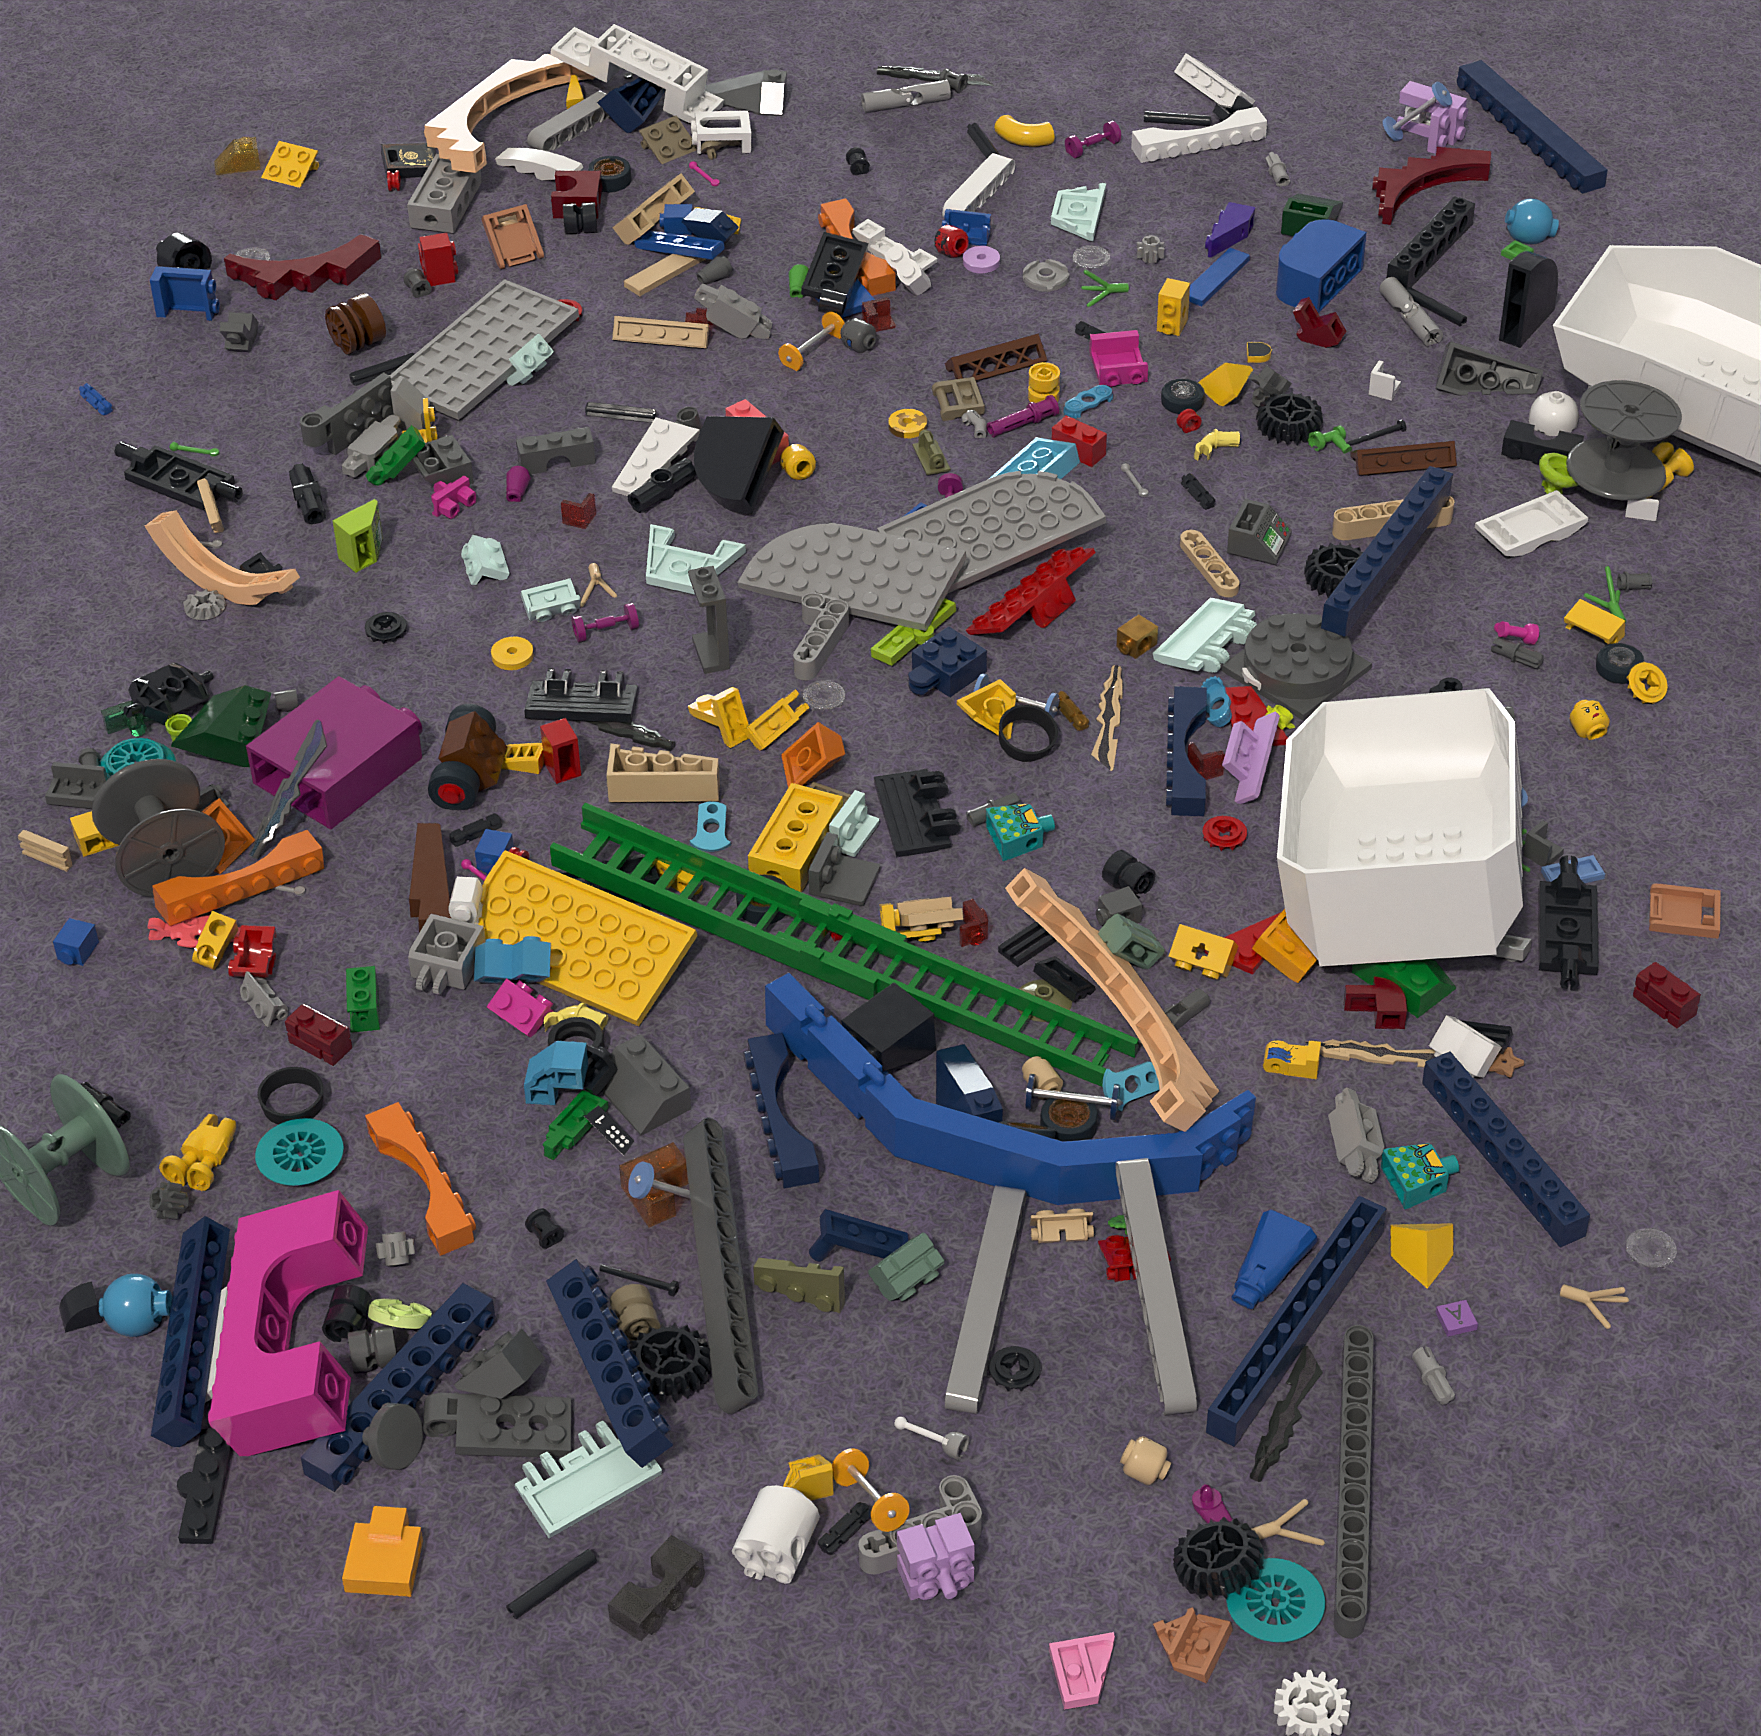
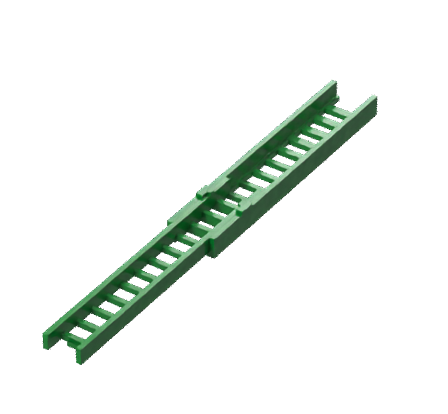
(826, 917)

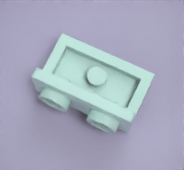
(529, 358)
(484, 558)
(550, 600)

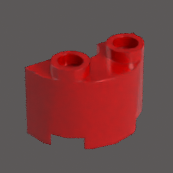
(253, 952)

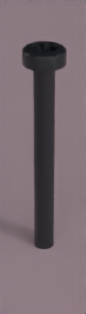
(1399, 426)
(672, 1287)

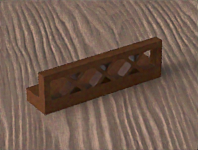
(998, 351)
(1404, 457)

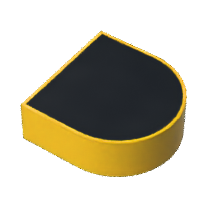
(1258, 352)

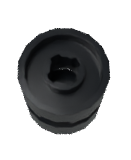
(579, 218)
(1125, 870)
(346, 1312)

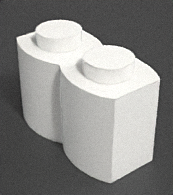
(907, 269)
(465, 900)
(1466, 1044)

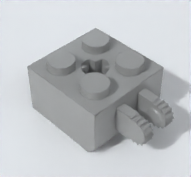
(445, 953)

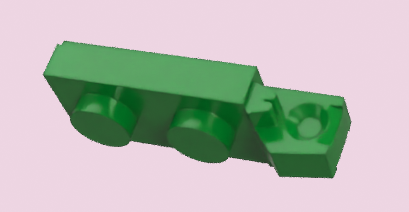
(396, 456)
(571, 1124)

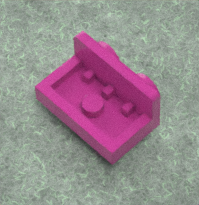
(519, 1007)

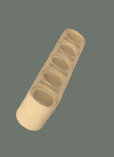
(1369, 519)

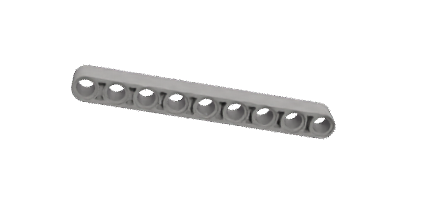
(1156, 1287)
(984, 1300)

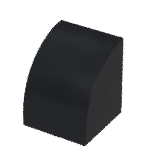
(79, 1308)

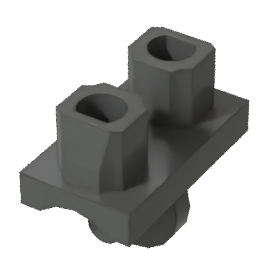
(1270, 383)

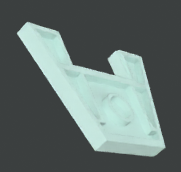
(670, 565)

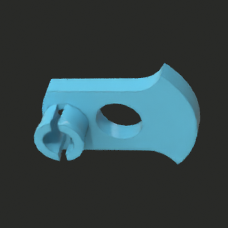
(711, 813)
(1139, 1072)

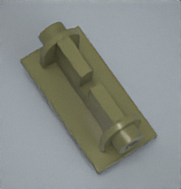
(930, 454)

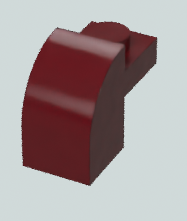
(1317, 329)
(1381, 998)

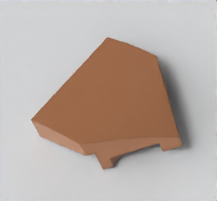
(1194, 1643)

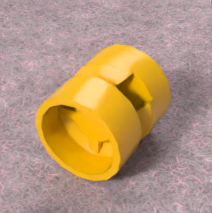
(1043, 381)

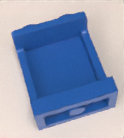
(184, 290)

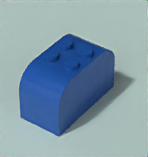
(1319, 262)

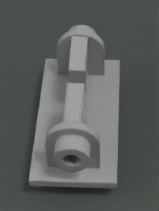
(262, 999)

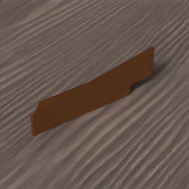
(429, 878)

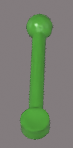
(175, 446)

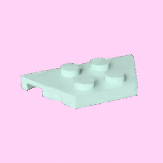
(1078, 210)

